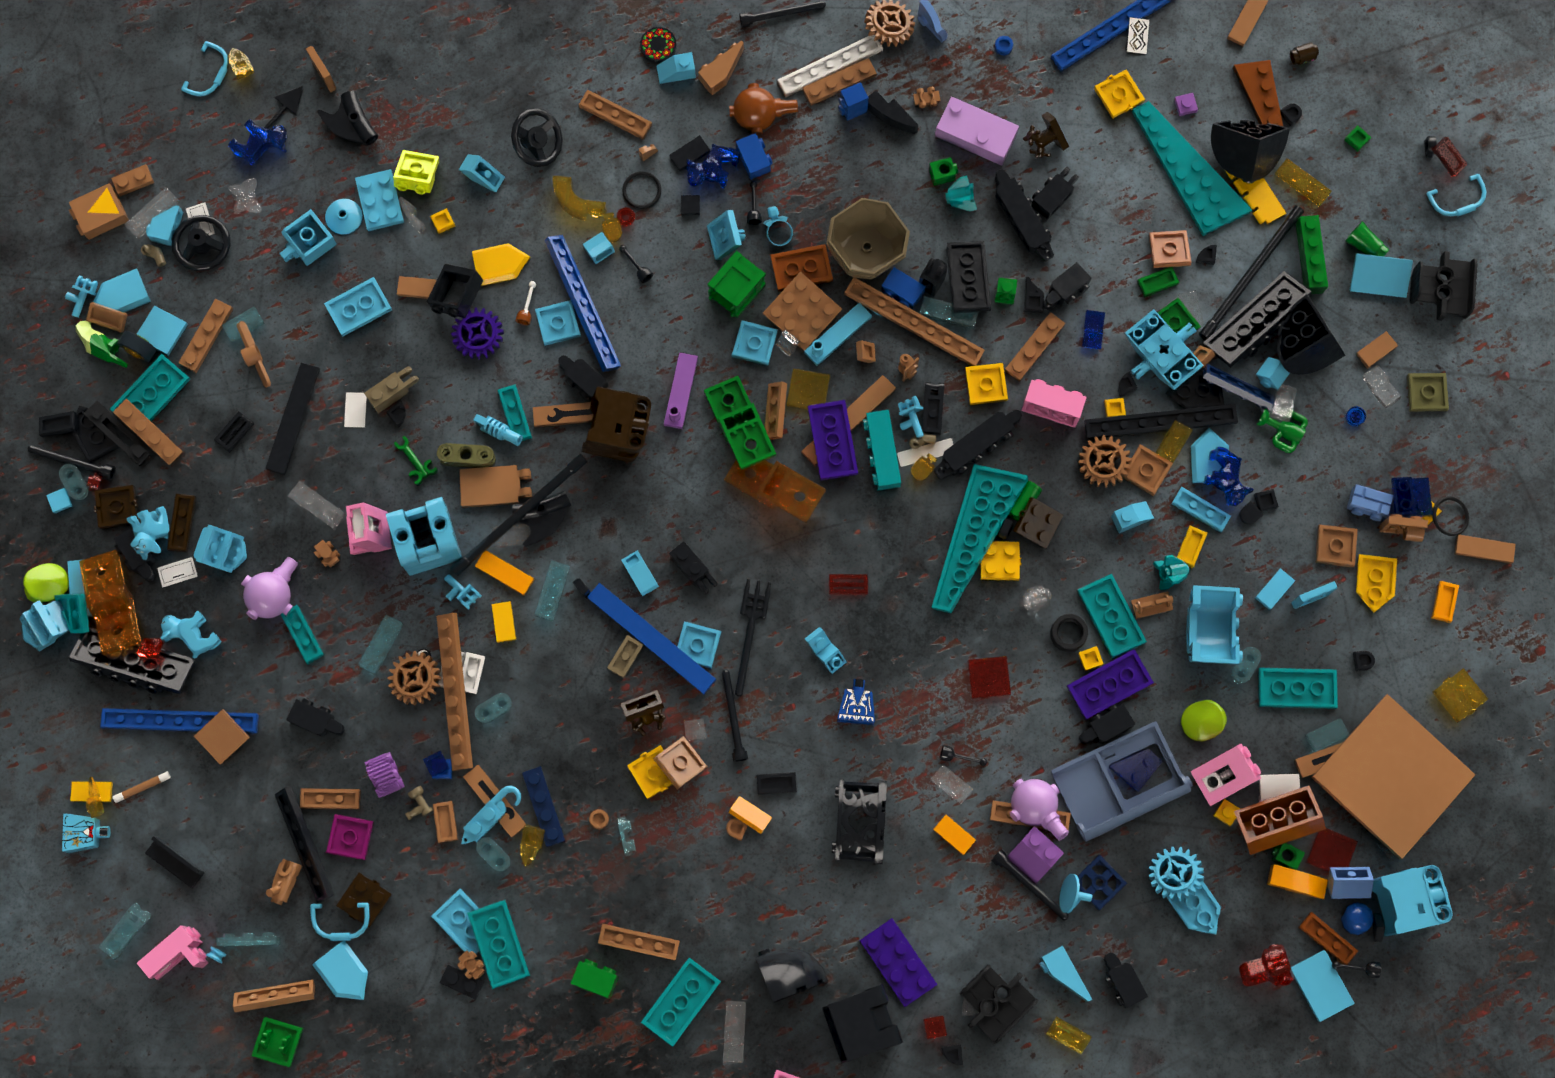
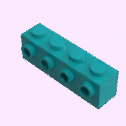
(882, 449)

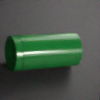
(1030, 490)

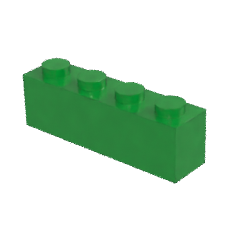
(1311, 254)

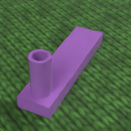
(680, 390)

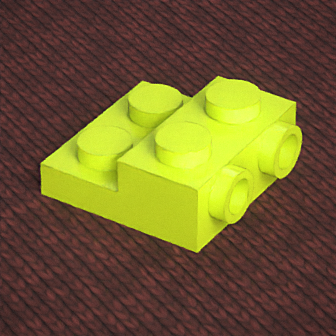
(415, 172)

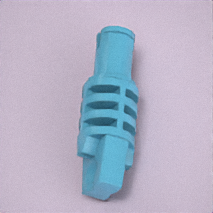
(497, 429)

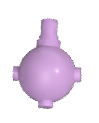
(268, 592)
(1036, 804)

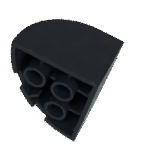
(1248, 148)
(1306, 341)
(789, 972)

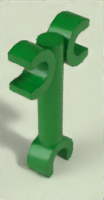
(422, 471)

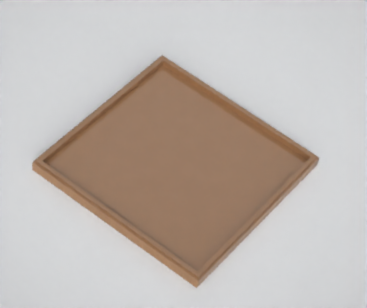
(1393, 776)

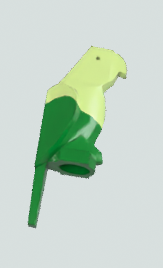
(98, 344)

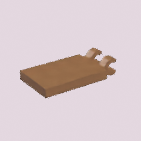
(493, 486)

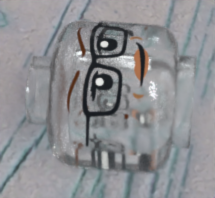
(1036, 598)

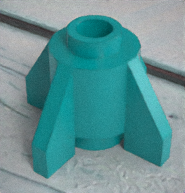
(961, 194)
(1171, 571)

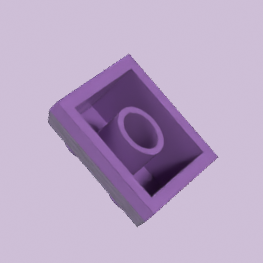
(1035, 855)

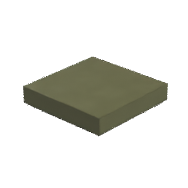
(1427, 392)

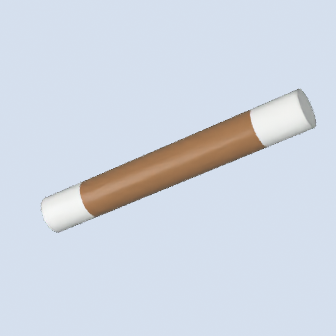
(141, 787)

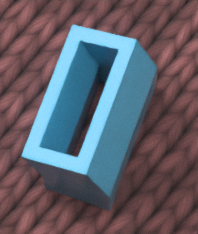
(598, 248)

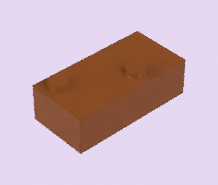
(1280, 820)

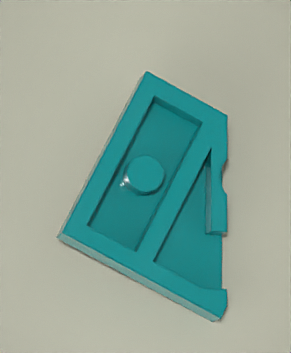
(74, 612)

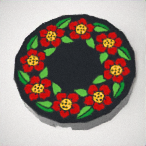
(658, 44)

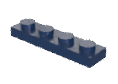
(1244, 390)
(543, 806)

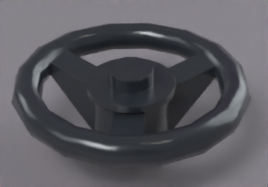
(536, 138)
(200, 242)

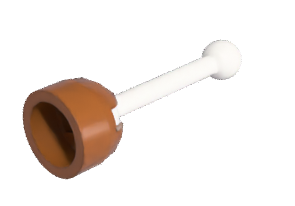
(524, 316)

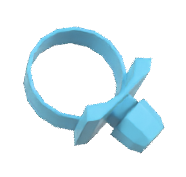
(773, 214)

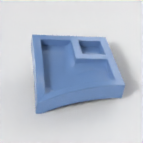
(928, 17)

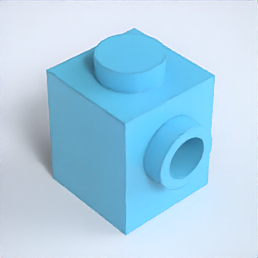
(1272, 373)

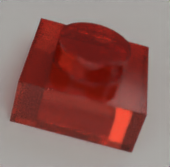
(150, 648)
(935, 1027)

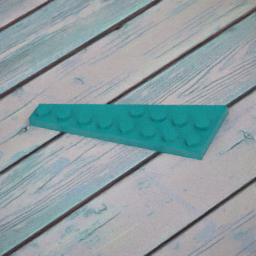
(1201, 188)
(983, 511)

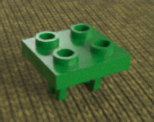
(277, 1042)

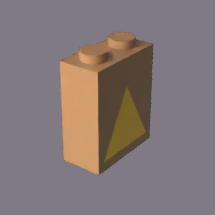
(98, 211)

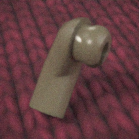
(154, 252)
(918, 442)

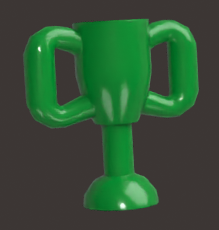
(1289, 431)

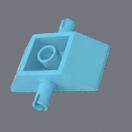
(1154, 334)

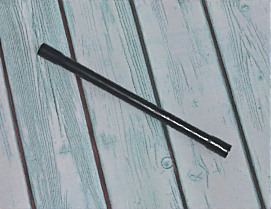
(1212, 324)
(462, 564)

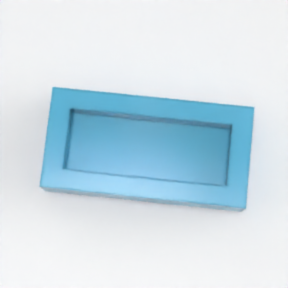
(1275, 589)

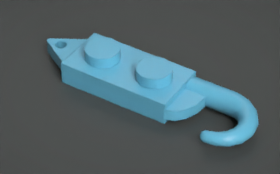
(488, 815)

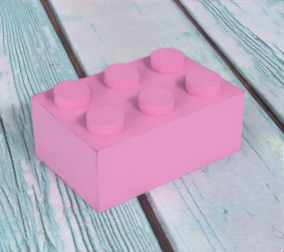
(1053, 403)

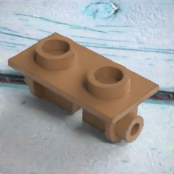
(908, 366)
(1152, 604)

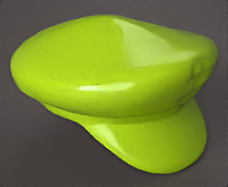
(45, 582)
(1203, 720)

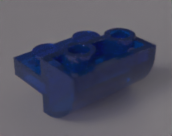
(1411, 497)

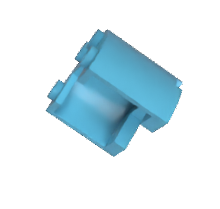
(1213, 625)

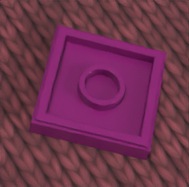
(349, 837)

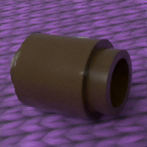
(1304, 53)

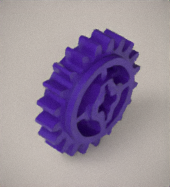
(471, 345)

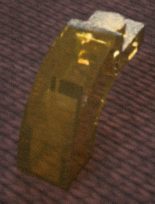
(573, 204)

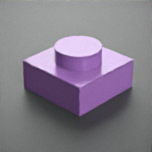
(1186, 104)

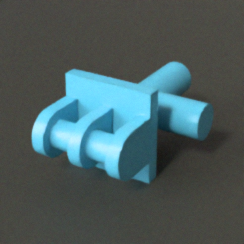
(80, 299)
(911, 412)
(466, 595)

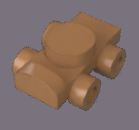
(926, 98)
(329, 557)
(474, 966)

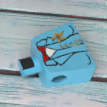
(82, 833)

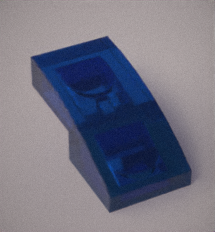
(1093, 329)

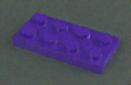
(832, 440)
(1109, 684)
(898, 962)

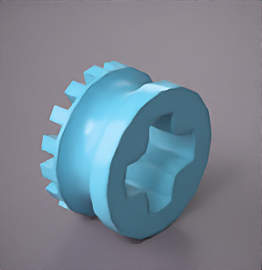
(216, 954)

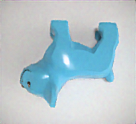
(150, 529)
(189, 632)

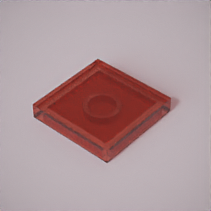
(989, 677)
(1331, 850)

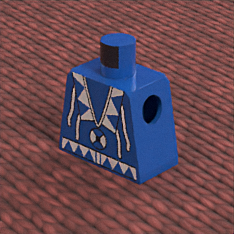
(857, 705)

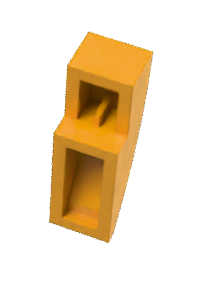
(1297, 881)

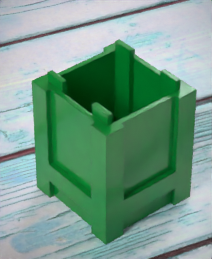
(736, 284)

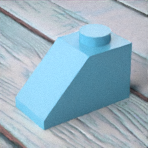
(676, 68)
(481, 172)
(164, 225)
(1131, 516)

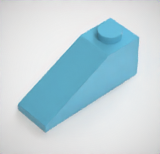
(1062, 970)

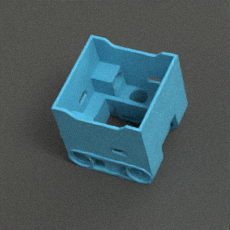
(429, 557)
(1412, 899)

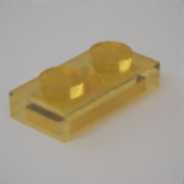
(1174, 441)
(1068, 1035)

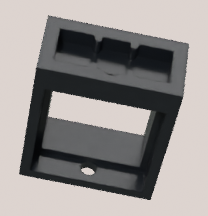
(443, 284)

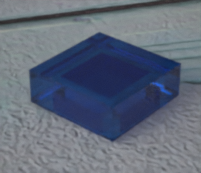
(436, 763)

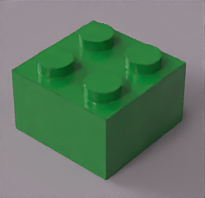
(595, 979)

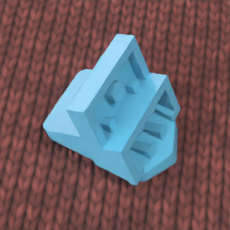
(220, 549)
(43, 624)

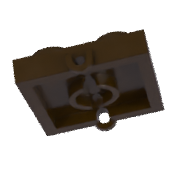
(115, 506)
(1038, 522)
(364, 891)

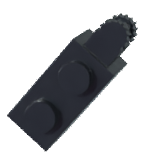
(1054, 193)

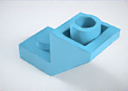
(640, 573)
(825, 650)

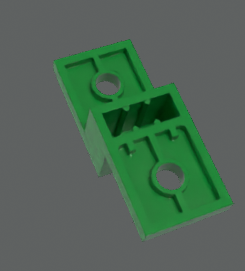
(739, 422)

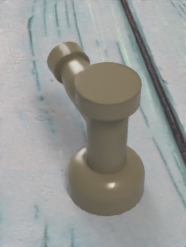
(422, 806)

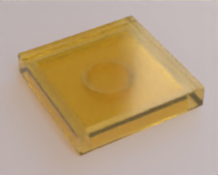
(807, 388)

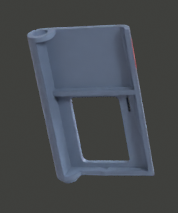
(1094, 794)

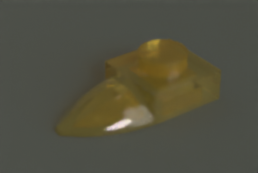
(240, 64)
(94, 804)
(531, 843)

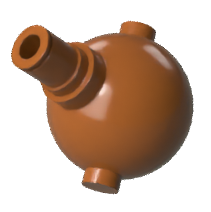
(757, 108)

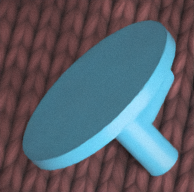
(1070, 894)

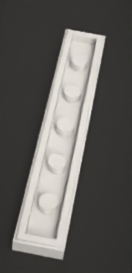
(829, 65)

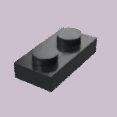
(459, 982)

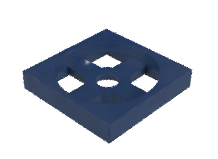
(1120, 882)

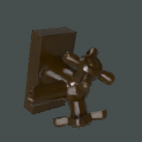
(1051, 133)
(643, 708)

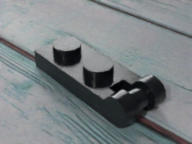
(933, 408)

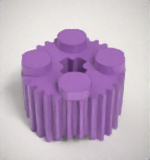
(384, 774)

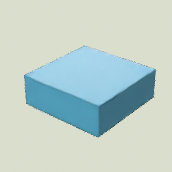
(59, 500)

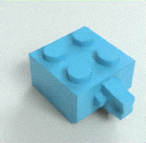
(306, 239)

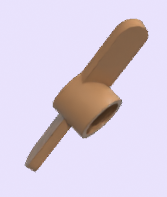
(252, 354)

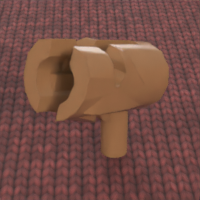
(283, 881)

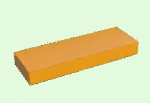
(504, 572)

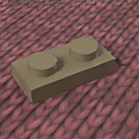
(625, 656)

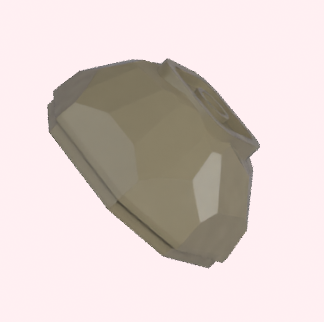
(868, 224)

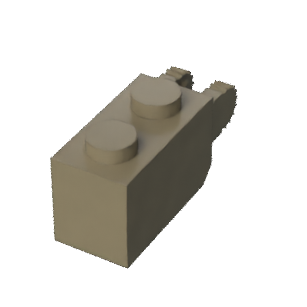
(390, 389)

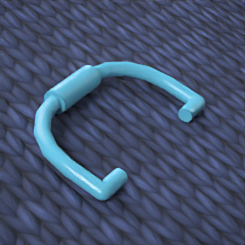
(220, 76)
(1464, 210)
(340, 936)

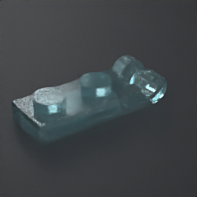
(124, 931)

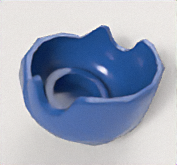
(1357, 918)

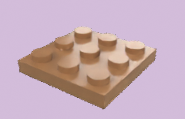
(802, 310)

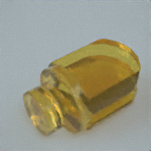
(611, 227)
(923, 467)

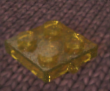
(1460, 695)

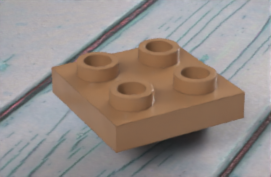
(1411, 528)

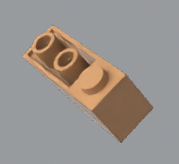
(718, 72)

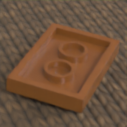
(810, 261)

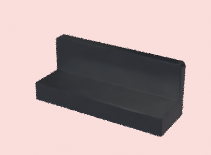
(174, 862)

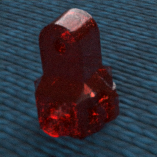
(1271, 967)

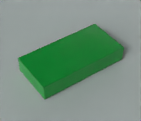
(1158, 281)

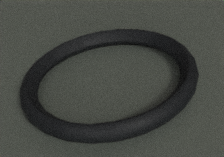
(646, 205)
(1465, 511)

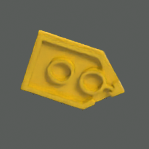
(499, 263)
(1376, 580)

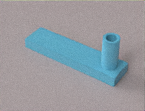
(837, 334)

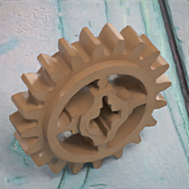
(889, 24)
(1115, 474)
(409, 684)

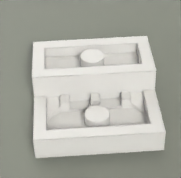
(472, 670)
(1276, 785)

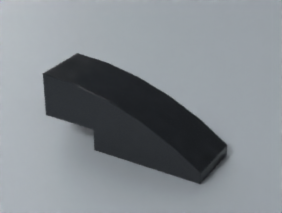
(891, 113)

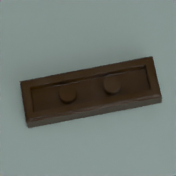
(181, 523)

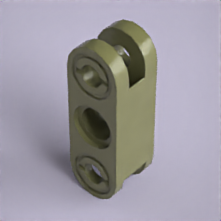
(456, 451)

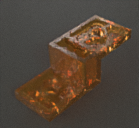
(776, 486)
(110, 602)

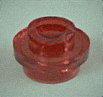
(626, 211)
(94, 482)

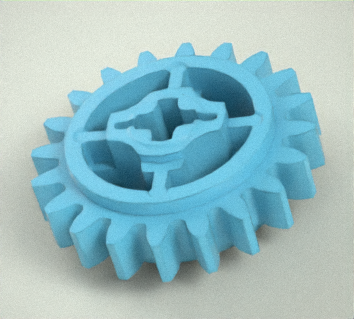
(1170, 878)

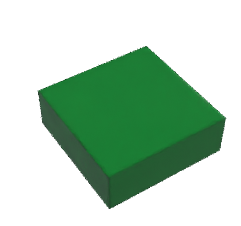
(1357, 138)

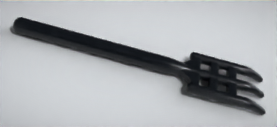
(752, 615)

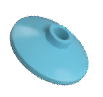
(345, 224)

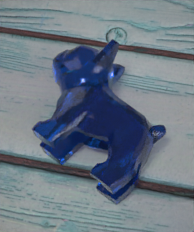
(259, 141)
(711, 167)
(1228, 476)

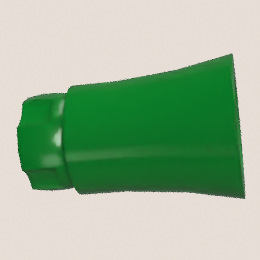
(1366, 241)

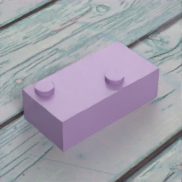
(976, 131)

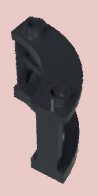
(874, 844)

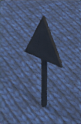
(289, 100)

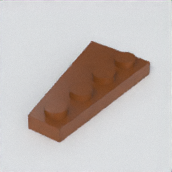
(1260, 90)

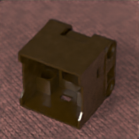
(617, 424)

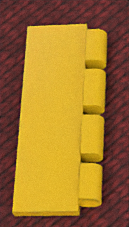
(1260, 197)

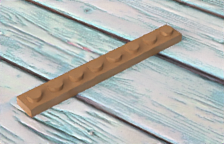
(914, 322)
(454, 691)

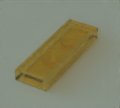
(1303, 182)

